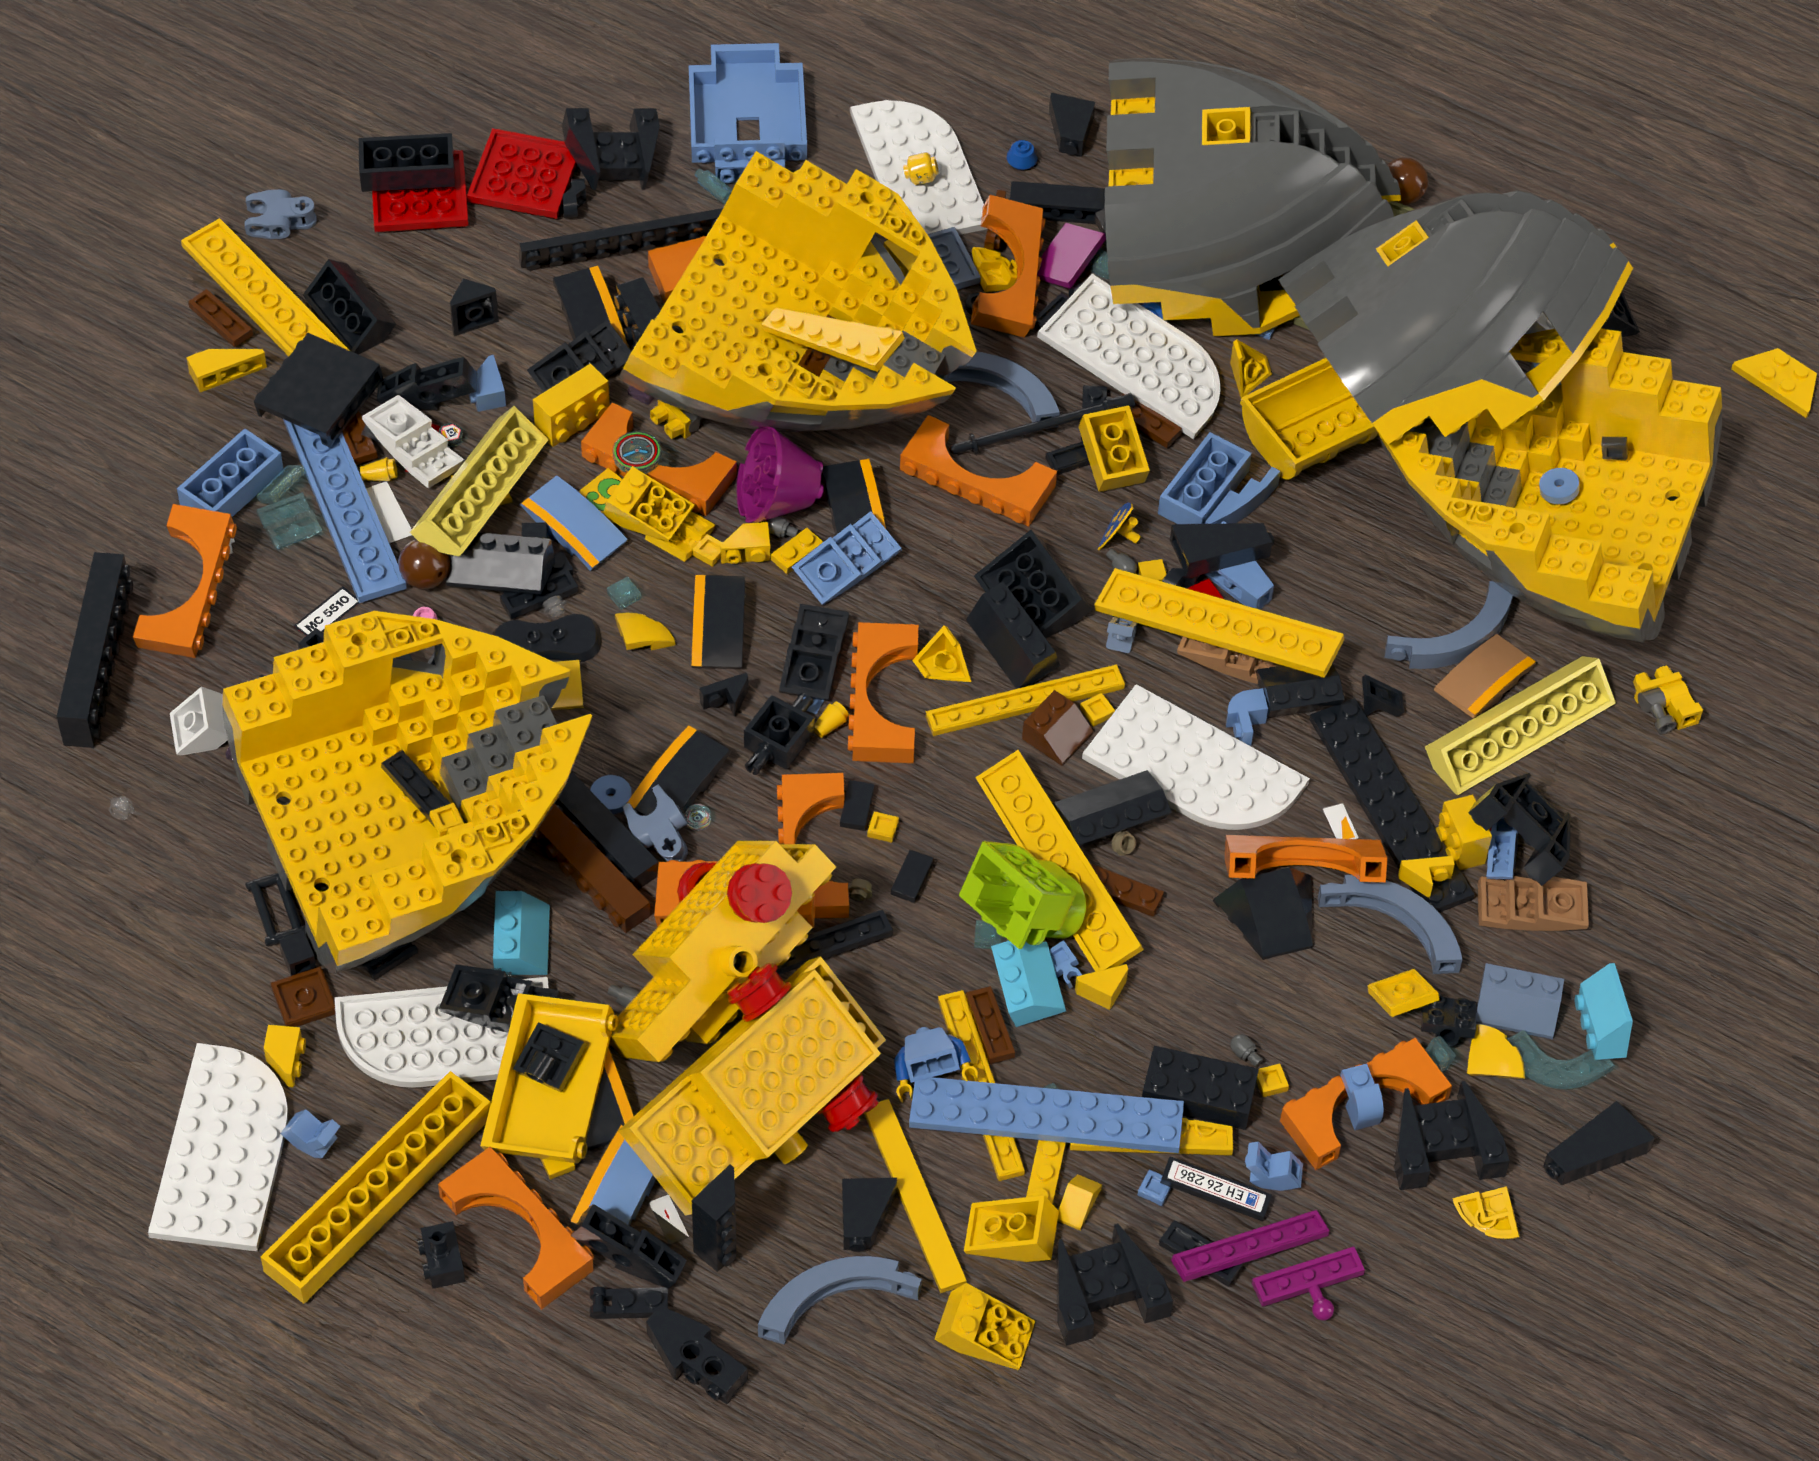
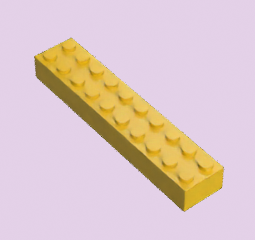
(376, 1187)

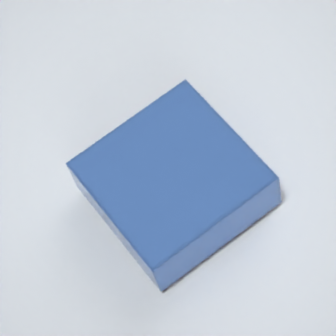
(1152, 1188)

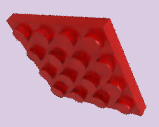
(523, 174)
(423, 207)

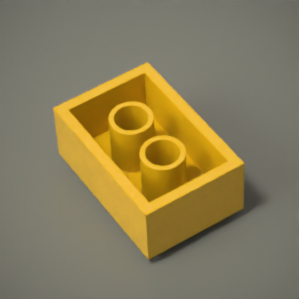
(571, 404)
(1114, 448)

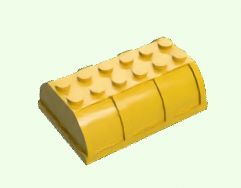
(1304, 419)

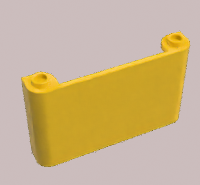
(532, 1117)

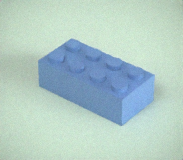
(232, 475)
(1204, 481)

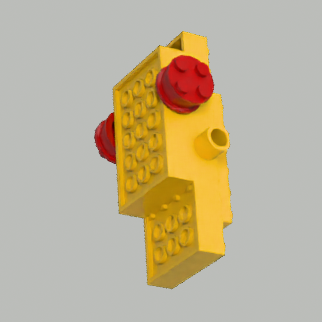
(723, 928)
(761, 1082)

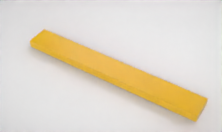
(1022, 700)
(962, 1026)
(915, 1197)

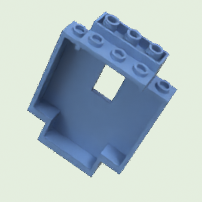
(746, 85)

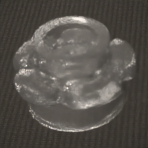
(554, 606)
(121, 808)

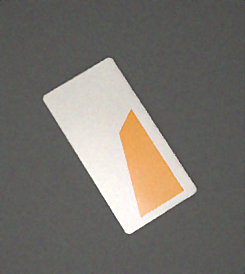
(1340, 822)

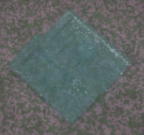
(289, 521)

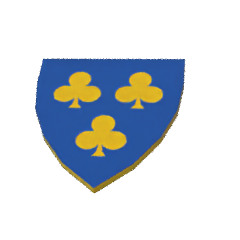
(1116, 525)

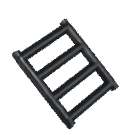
(256, 887)

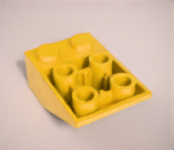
(646, 506)
(984, 1327)

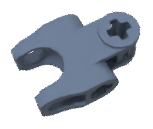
(279, 214)
(660, 827)

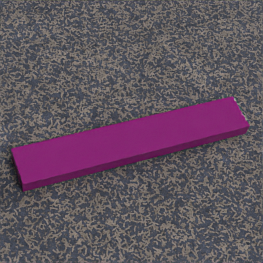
(1250, 1245)

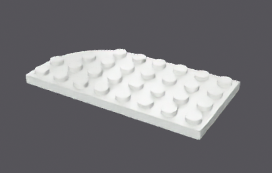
(902, 129)
(1136, 354)
(1195, 763)
(413, 1044)
(222, 1152)

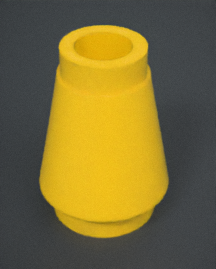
(379, 470)
(830, 719)

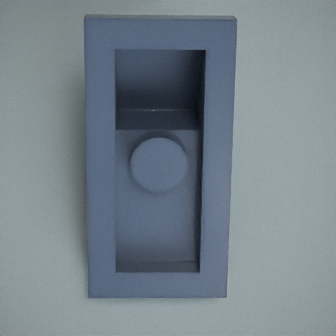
(1121, 634)

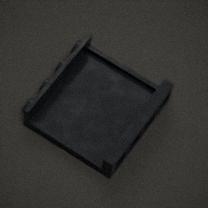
(320, 387)

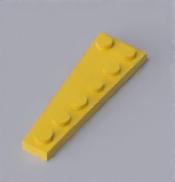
(846, 340)
(1195, 1138)

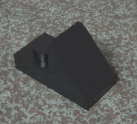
(729, 690)
(1380, 696)

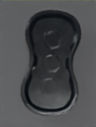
(563, 639)

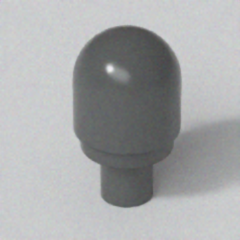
(781, 527)
(1122, 561)
(624, 995)
(1245, 1049)

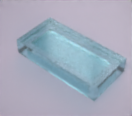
(281, 483)

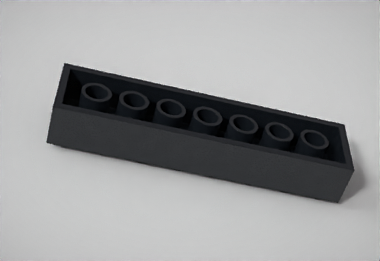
(94, 650)

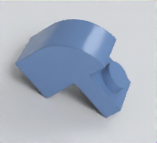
(1246, 710)
(1365, 1097)
(310, 1134)
(1273, 1171)

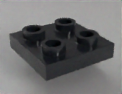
(1450, 1014)
(549, 1057)

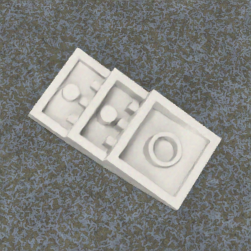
(413, 441)

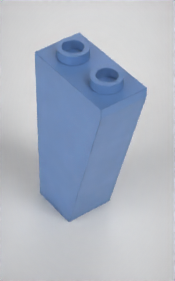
(1245, 583)

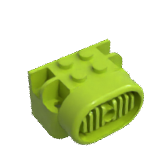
(1023, 895)

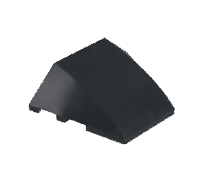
(1272, 911)

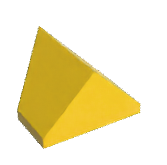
(1248, 367)
(942, 658)

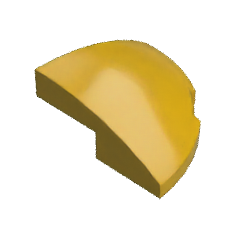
(995, 271)
(643, 631)
(1494, 1055)
(1489, 1213)

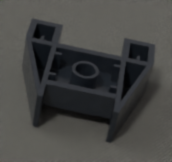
(612, 153)
(1533, 818)
(1445, 1133)
(1106, 1279)

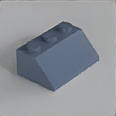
(1519, 1001)

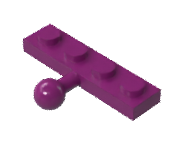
(1309, 1278)

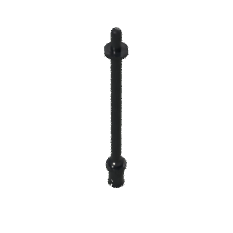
(974, 443)

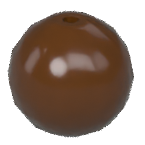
(1411, 179)
(423, 565)

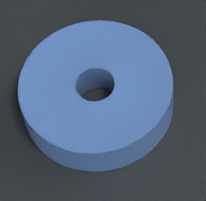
(1552, 479)
(612, 785)

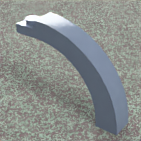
(1010, 379)
(1456, 646)
(1406, 908)
(827, 1280)

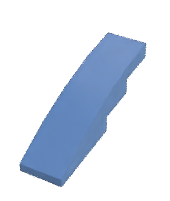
(1238, 506)
(1502, 851)

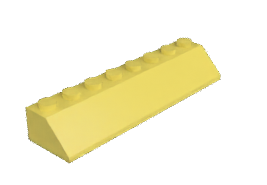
(480, 484)
(1521, 724)

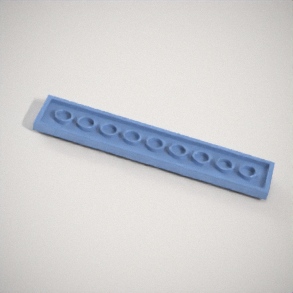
(348, 514)
(1047, 1114)

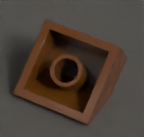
(1056, 728)

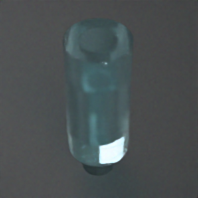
(713, 185)

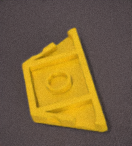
(1780, 377)

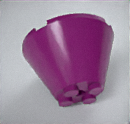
(776, 477)

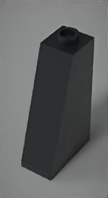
(1219, 546)
(1598, 1145)

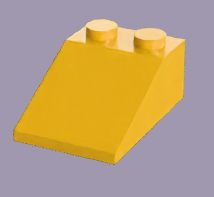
(1012, 1229)

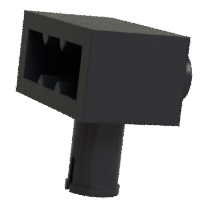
(442, 1255)

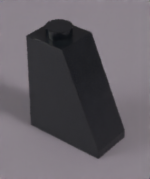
(1071, 122)
(865, 1209)

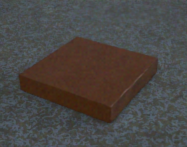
(303, 997)

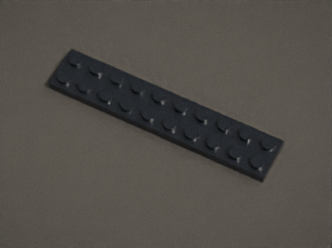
(616, 239)
(1386, 796)

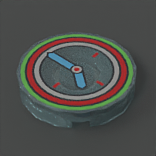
(637, 450)

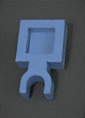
(1064, 962)

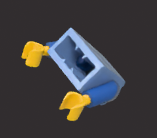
(929, 1055)

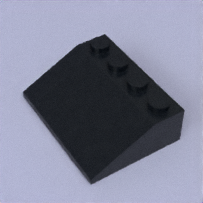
(1037, 584)

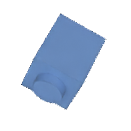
(489, 389)

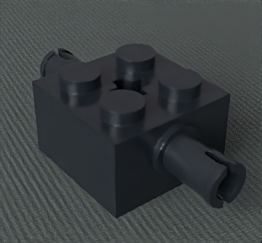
(778, 732)

